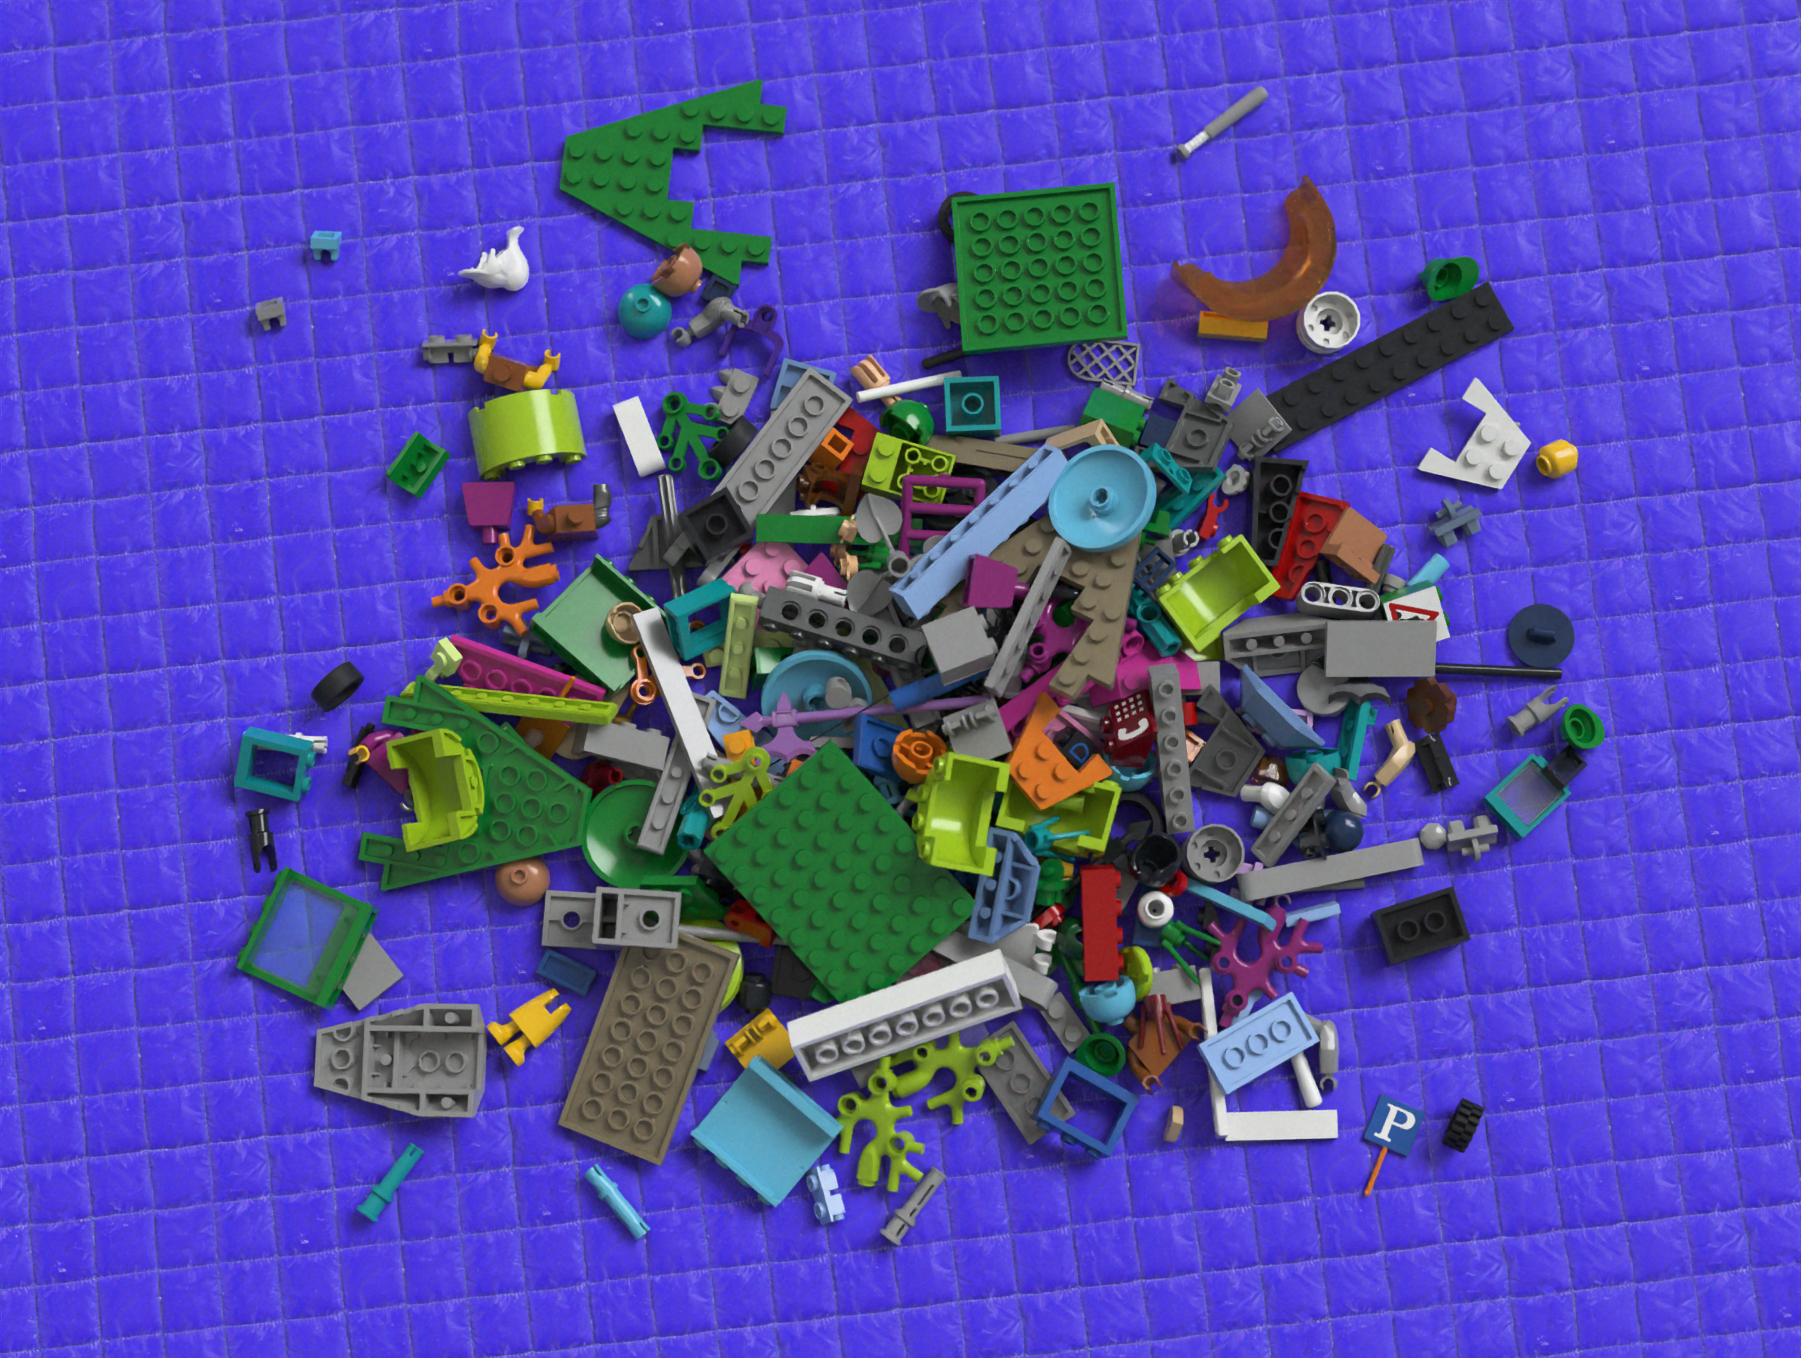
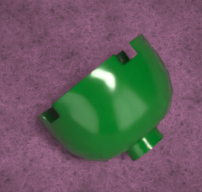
(908, 421)

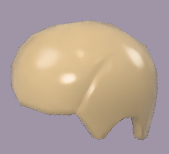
(619, 623)

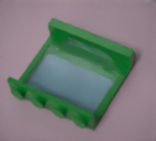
(307, 938)

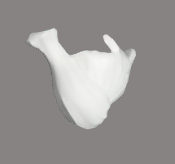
(505, 270)

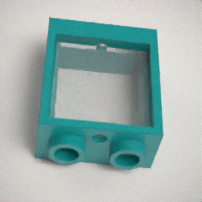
(1524, 797)

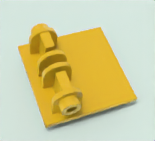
(763, 1037)

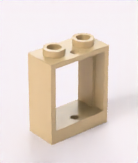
(1094, 432)

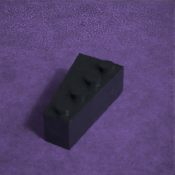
(1271, 504)

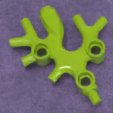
(955, 1057)
(886, 1141)

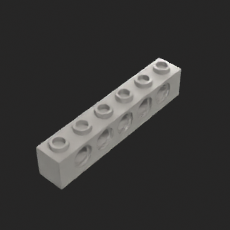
(1171, 749)

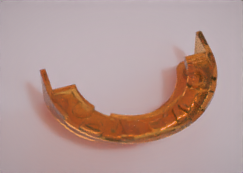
(1286, 286)

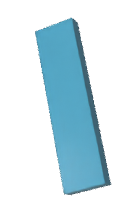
(1230, 904)

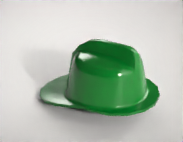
(1449, 277)

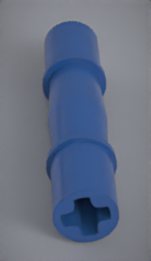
(930, 687)

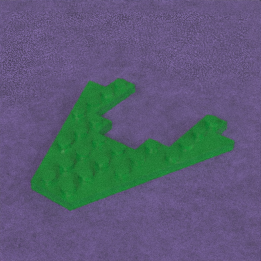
(628, 169)
(527, 798)

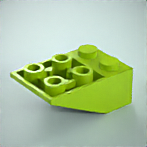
(895, 458)

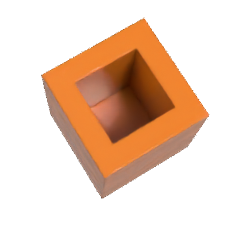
(831, 449)

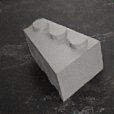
(622, 744)

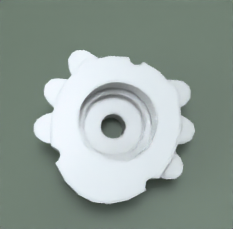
(1237, 480)

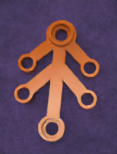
(649, 683)

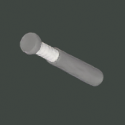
(1226, 119)

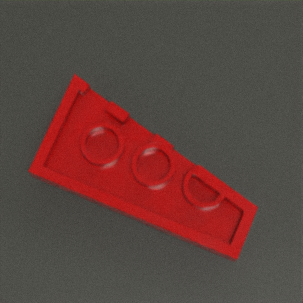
(1306, 535)

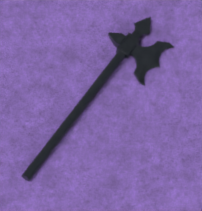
(1362, 689)
(1114, 853)

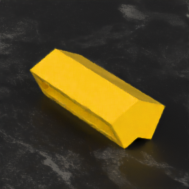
(1221, 327)

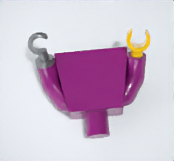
(374, 754)

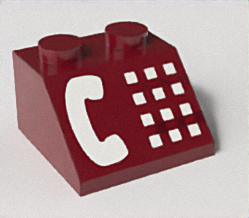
(1129, 730)

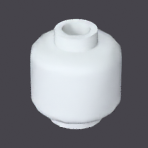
(1158, 901)

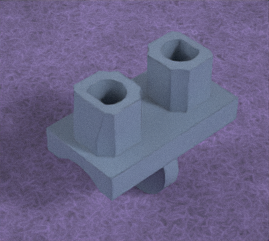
(1464, 517)

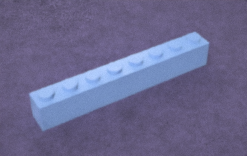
(979, 532)

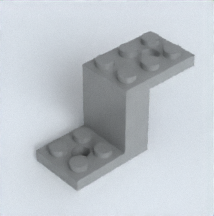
(611, 919)

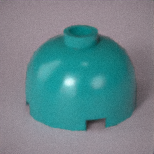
(644, 311)
(1300, 762)

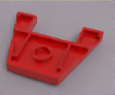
(863, 441)

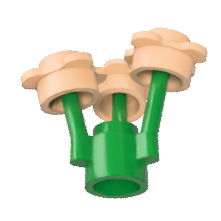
(846, 558)

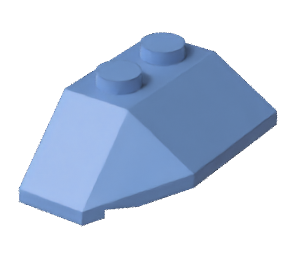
(1273, 716)
(1008, 896)

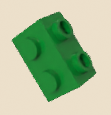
(417, 465)

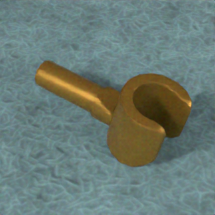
(628, 718)

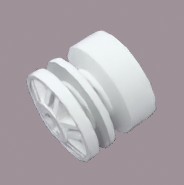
(1339, 313)

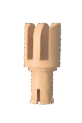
(871, 376)

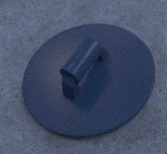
(1541, 635)

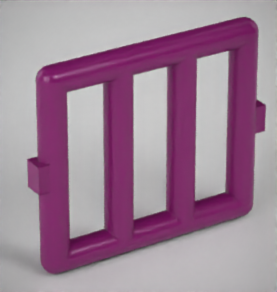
(909, 507)

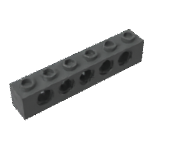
(833, 617)

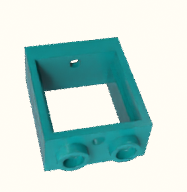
(1177, 474)
(676, 612)
(257, 737)

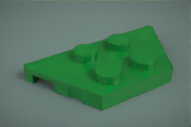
(697, 899)

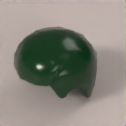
(1066, 938)

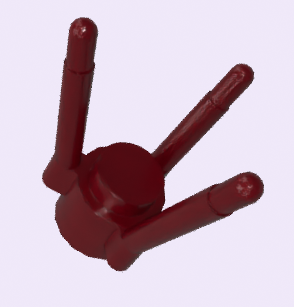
(1156, 1007)

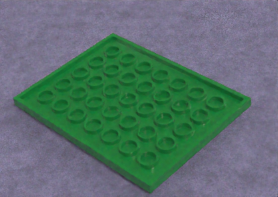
(840, 876)

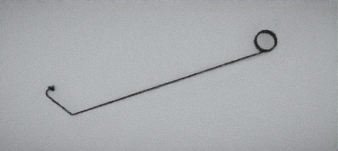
(918, 665)

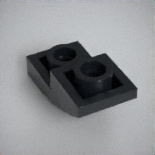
(1205, 917)

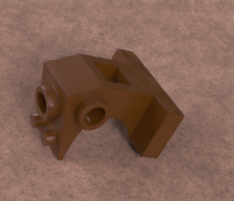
(846, 496)

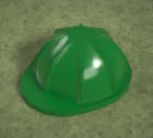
(1581, 727)
(1101, 1054)

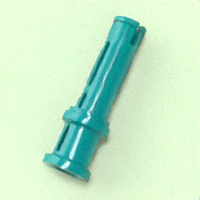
(382, 1193)

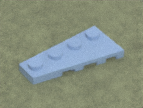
(726, 720)

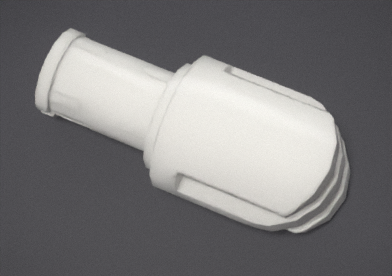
(815, 588)

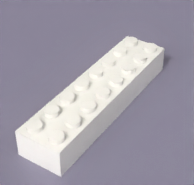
(904, 1015)

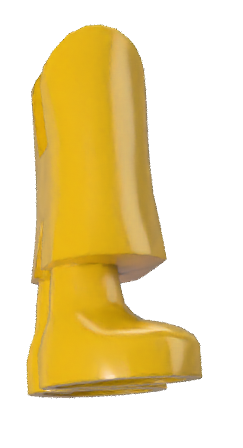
(534, 1023)

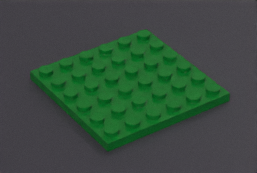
(1039, 268)

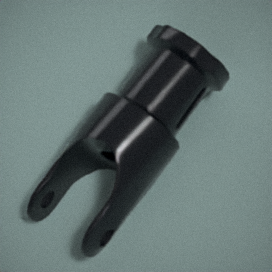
(261, 839)

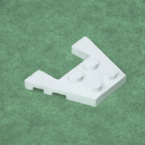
(1490, 451)

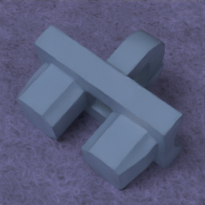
(525, 644)

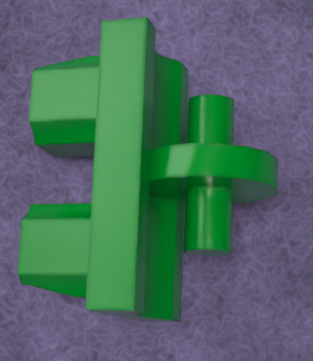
(1158, 527)
(1050, 886)

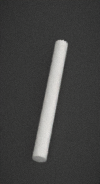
(905, 387)

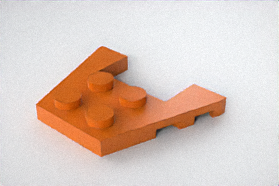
(1040, 767)

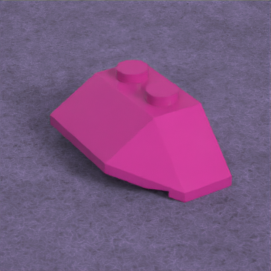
(1133, 677)

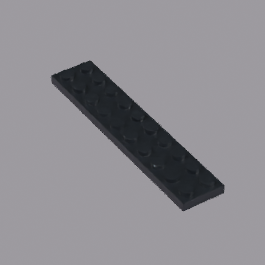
(1390, 363)

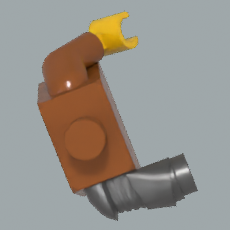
(573, 521)

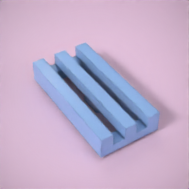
(1312, 913)

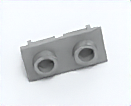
(439, 348)

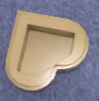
(1174, 1124)

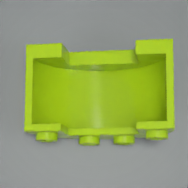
(526, 430)
(1215, 591)
(443, 786)
(957, 812)
(1097, 817)

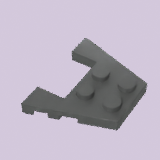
(1199, 432)
(1228, 753)

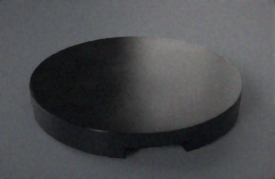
(959, 497)

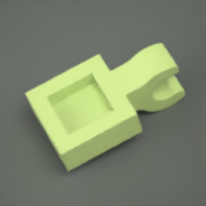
(445, 660)

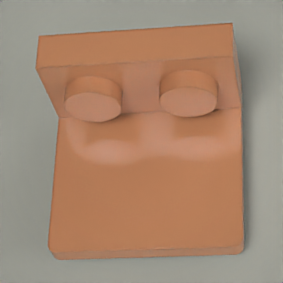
(1354, 546)

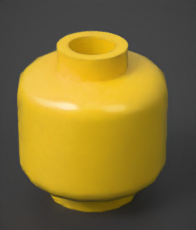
(1557, 459)

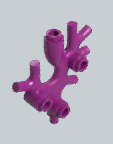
(1055, 639)
(1256, 974)

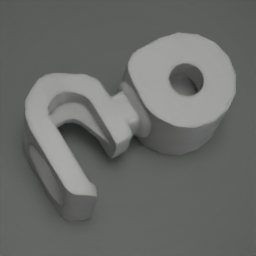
(839, 695)

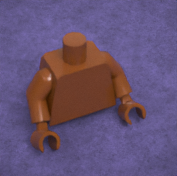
(1148, 1062)

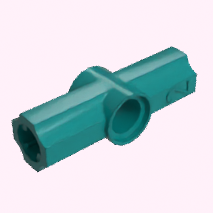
(1156, 630)
(694, 822)

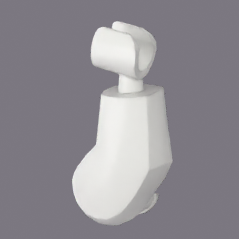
(1269, 795)

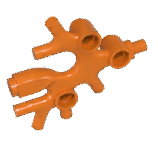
(488, 581)

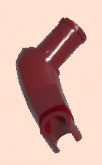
(599, 774)

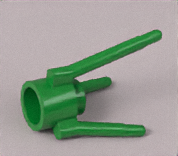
(1174, 936)

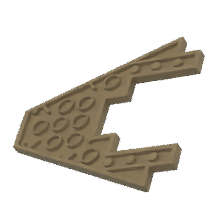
(1104, 600)

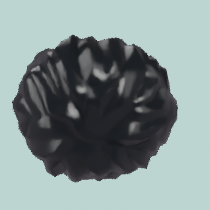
(1155, 859)

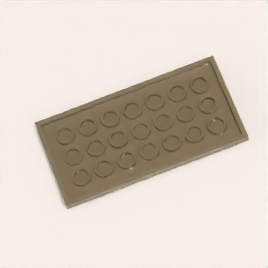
(648, 1044)

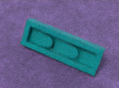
(1201, 488)
(1352, 734)

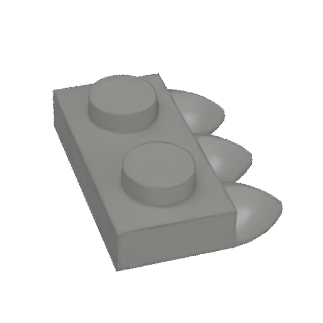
(734, 397)

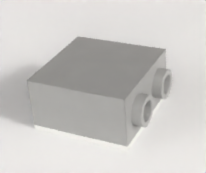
(960, 645)

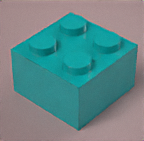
(972, 406)

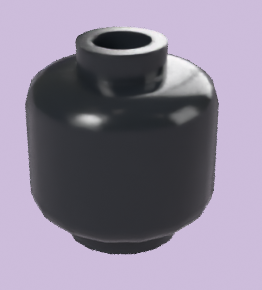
(754, 993)

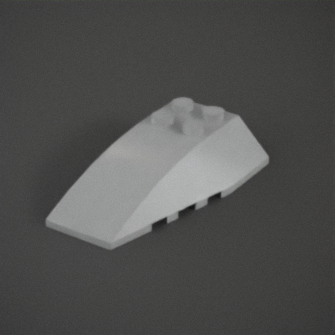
(409, 1060)

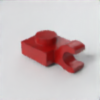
(1207, 524)

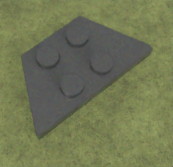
(653, 548)

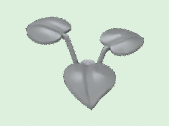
(876, 520)

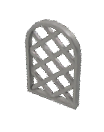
(1105, 370)

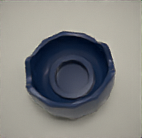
(1343, 831)

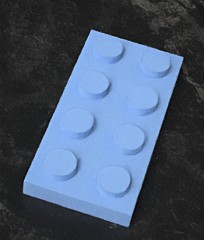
(1257, 1043)

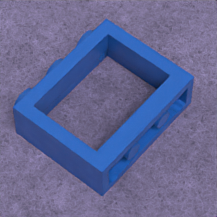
(1099, 1084)

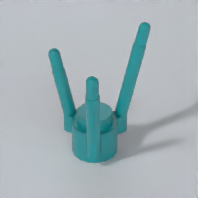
(1039, 839)

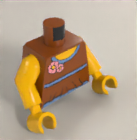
(509, 371)

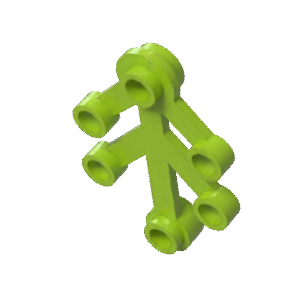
(740, 789)

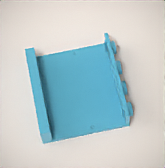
(766, 1131)

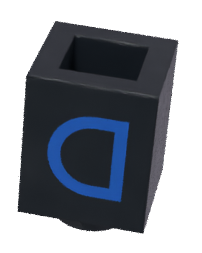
(1074, 746)

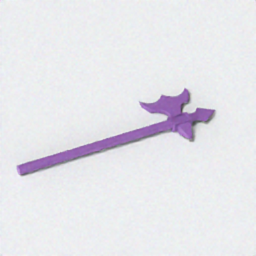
(788, 745)

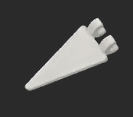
(1022, 945)

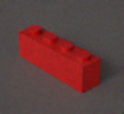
(1099, 922)

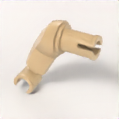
(1397, 760)

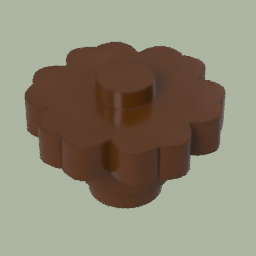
(1431, 705)

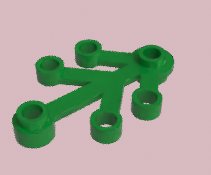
(690, 434)

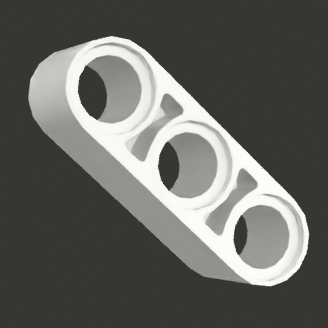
(639, 436)

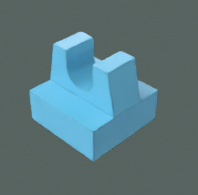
(326, 240)

